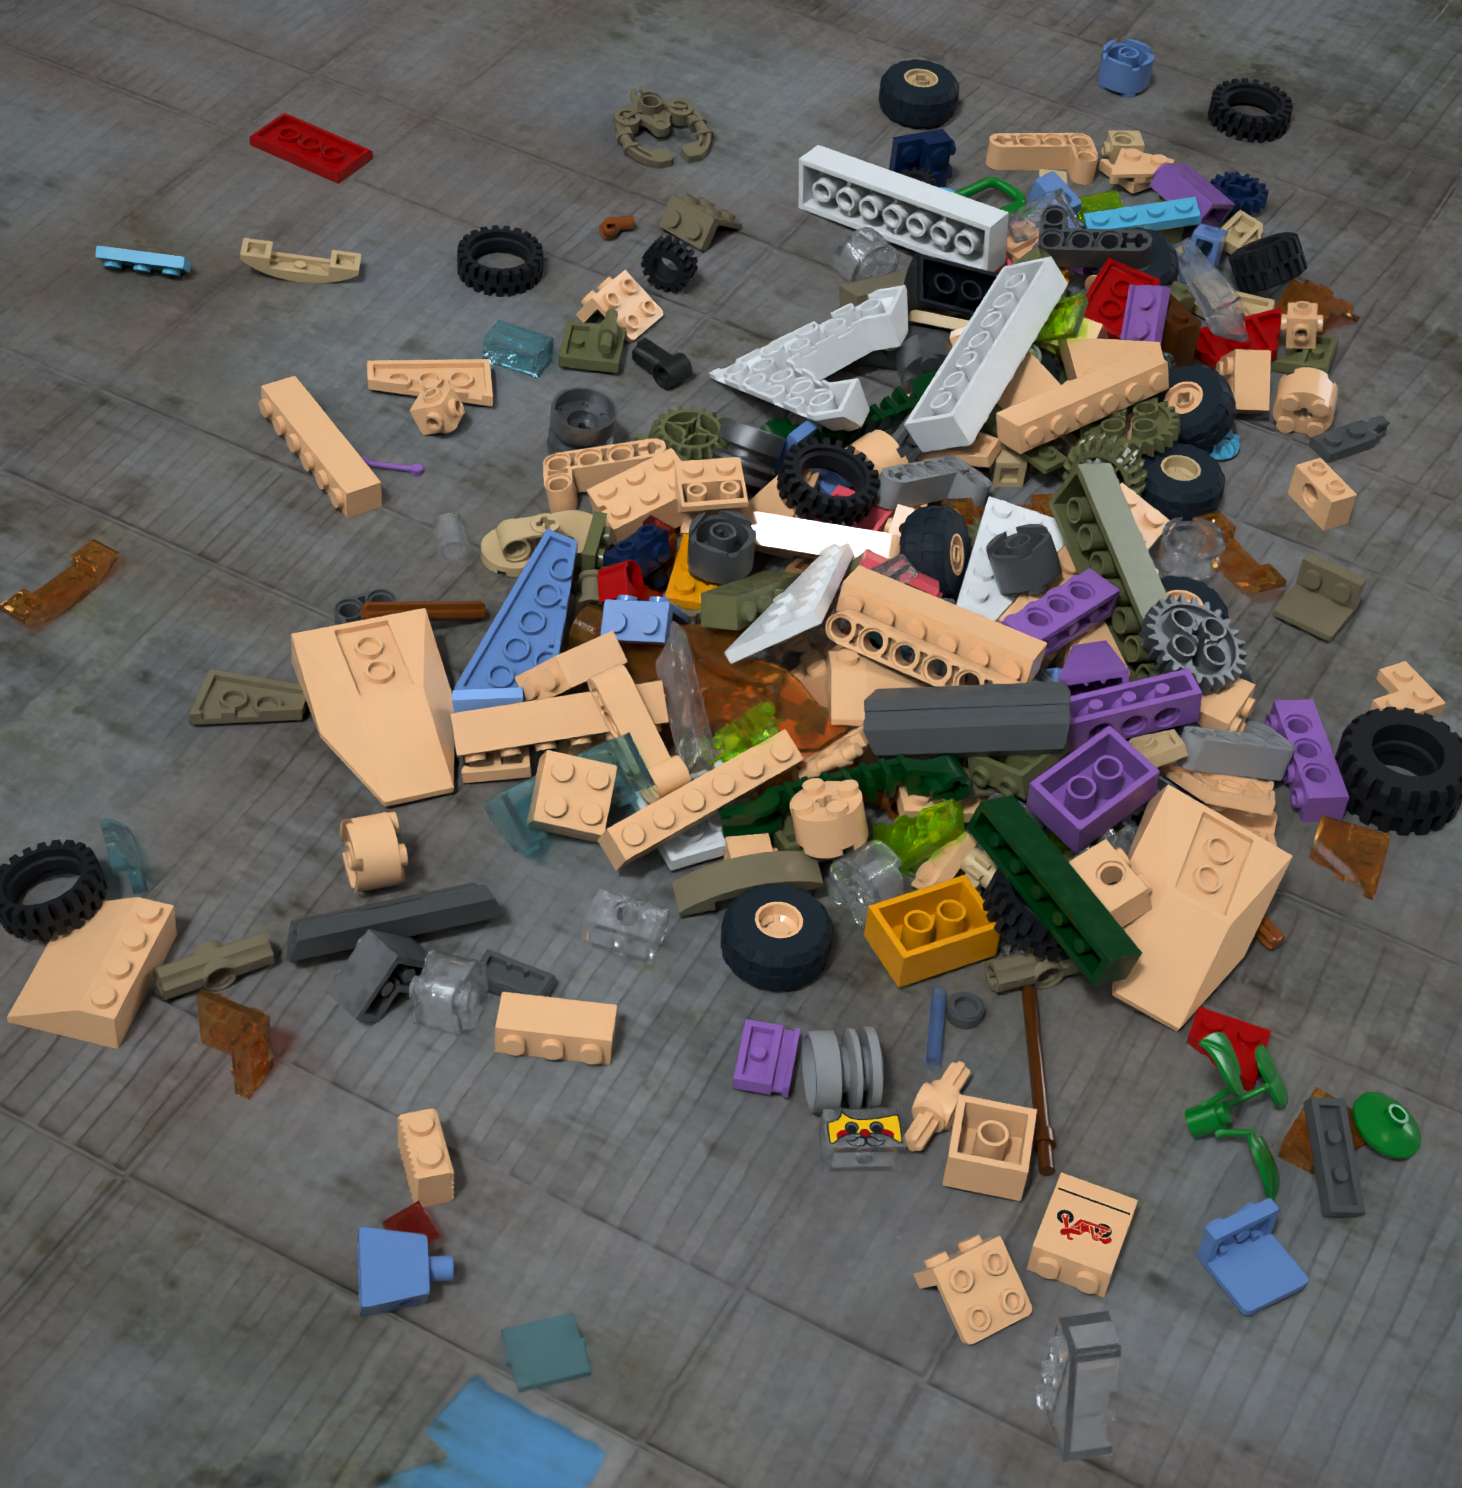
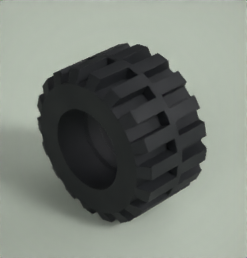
(1268, 262)

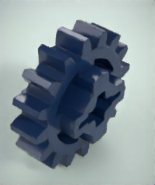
(1242, 191)

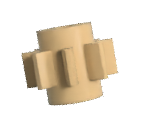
(978, 868)

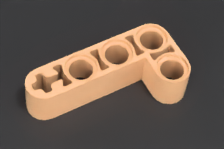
(1044, 151)
(581, 469)
(626, 712)

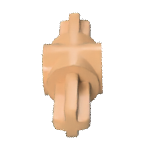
(936, 1106)

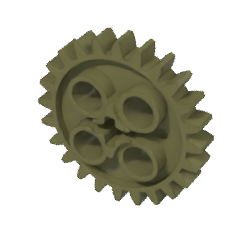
(1152, 426)

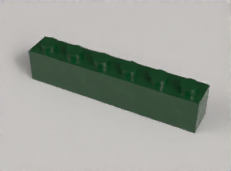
(1054, 890)

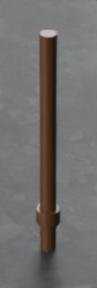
(1044, 1136)

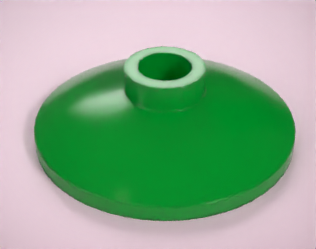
(1386, 1125)

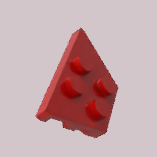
(1262, 332)

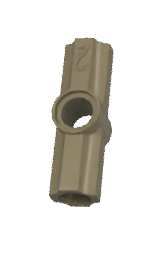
(213, 965)
(1025, 969)

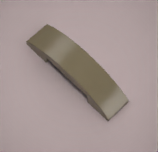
(732, 877)

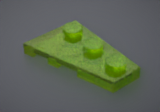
(1064, 319)
(924, 834)

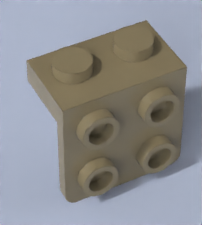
(695, 219)

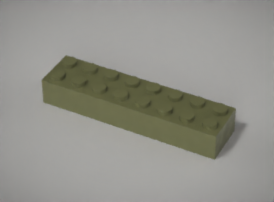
(1106, 539)

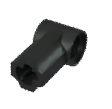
(666, 368)

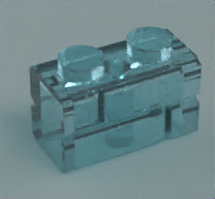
(518, 348)

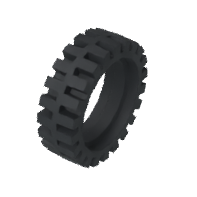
(496, 279)
(60, 911)

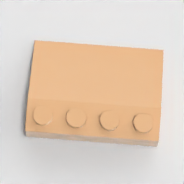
(98, 973)

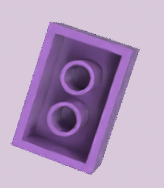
(1092, 789)

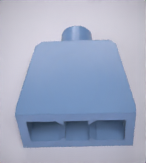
(396, 1270)

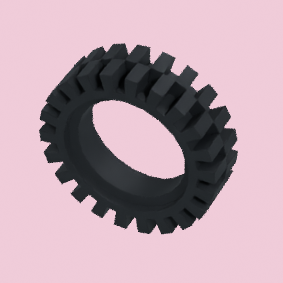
(1246, 125)
(835, 459)
(1017, 920)

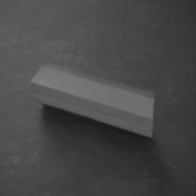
(968, 720)
(398, 916)

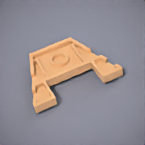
(1220, 791)

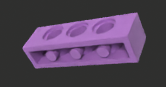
(1066, 610)
(1135, 707)
(1313, 771)

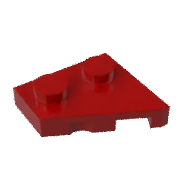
(1242, 1035)

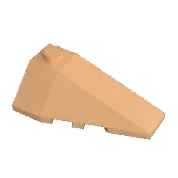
(853, 678)

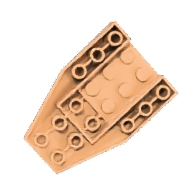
(381, 702)
(1206, 904)

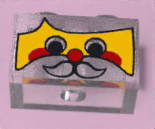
(862, 1139)

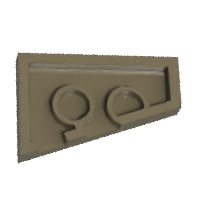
(245, 698)

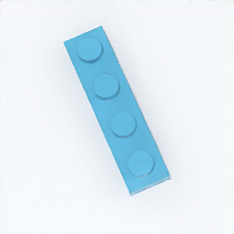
(1148, 216)

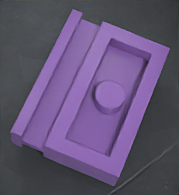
(1145, 313)
(766, 1058)

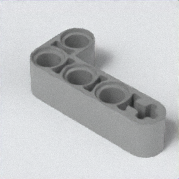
(931, 482)
(1251, 753)

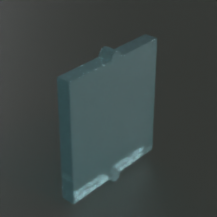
(545, 1352)

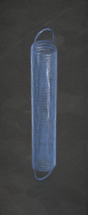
(935, 1028)

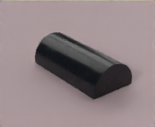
(946, 286)

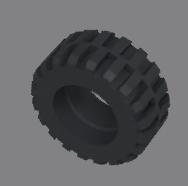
(1408, 742)

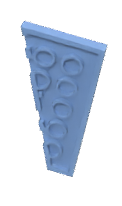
(530, 620)

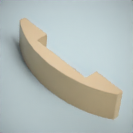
(299, 268)

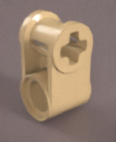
(521, 536)

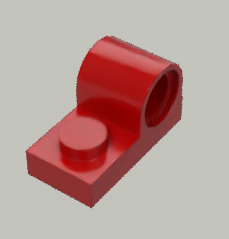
(623, 579)

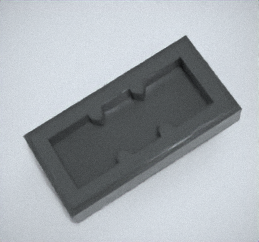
(516, 977)

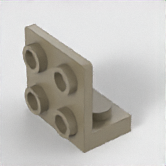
(1321, 597)

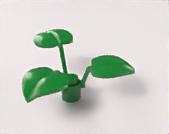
(1214, 1116)

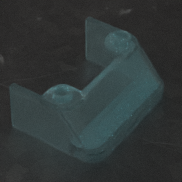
(511, 807)

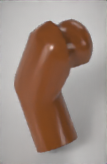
(613, 225)

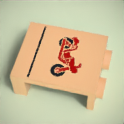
(1081, 1235)

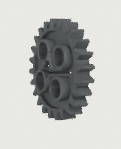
(1193, 638)

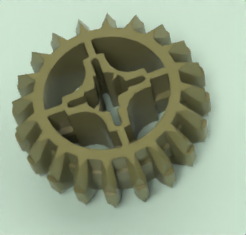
(689, 432)
(1105, 450)

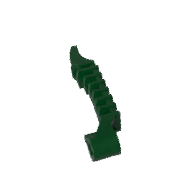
(890, 415)
(936, 777)

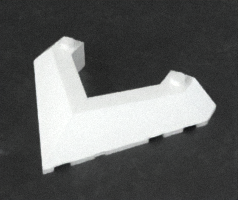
(792, 366)

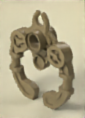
(656, 114)

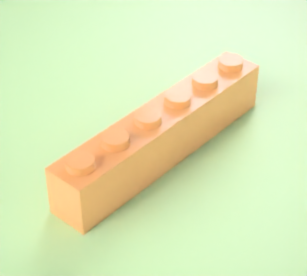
(1082, 401)
(321, 447)
(943, 624)
(542, 723)
(700, 799)

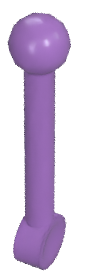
(415, 469)

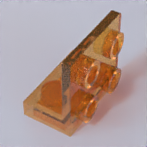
(1314, 293)
(239, 1033)

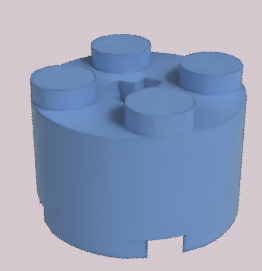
(1125, 67)

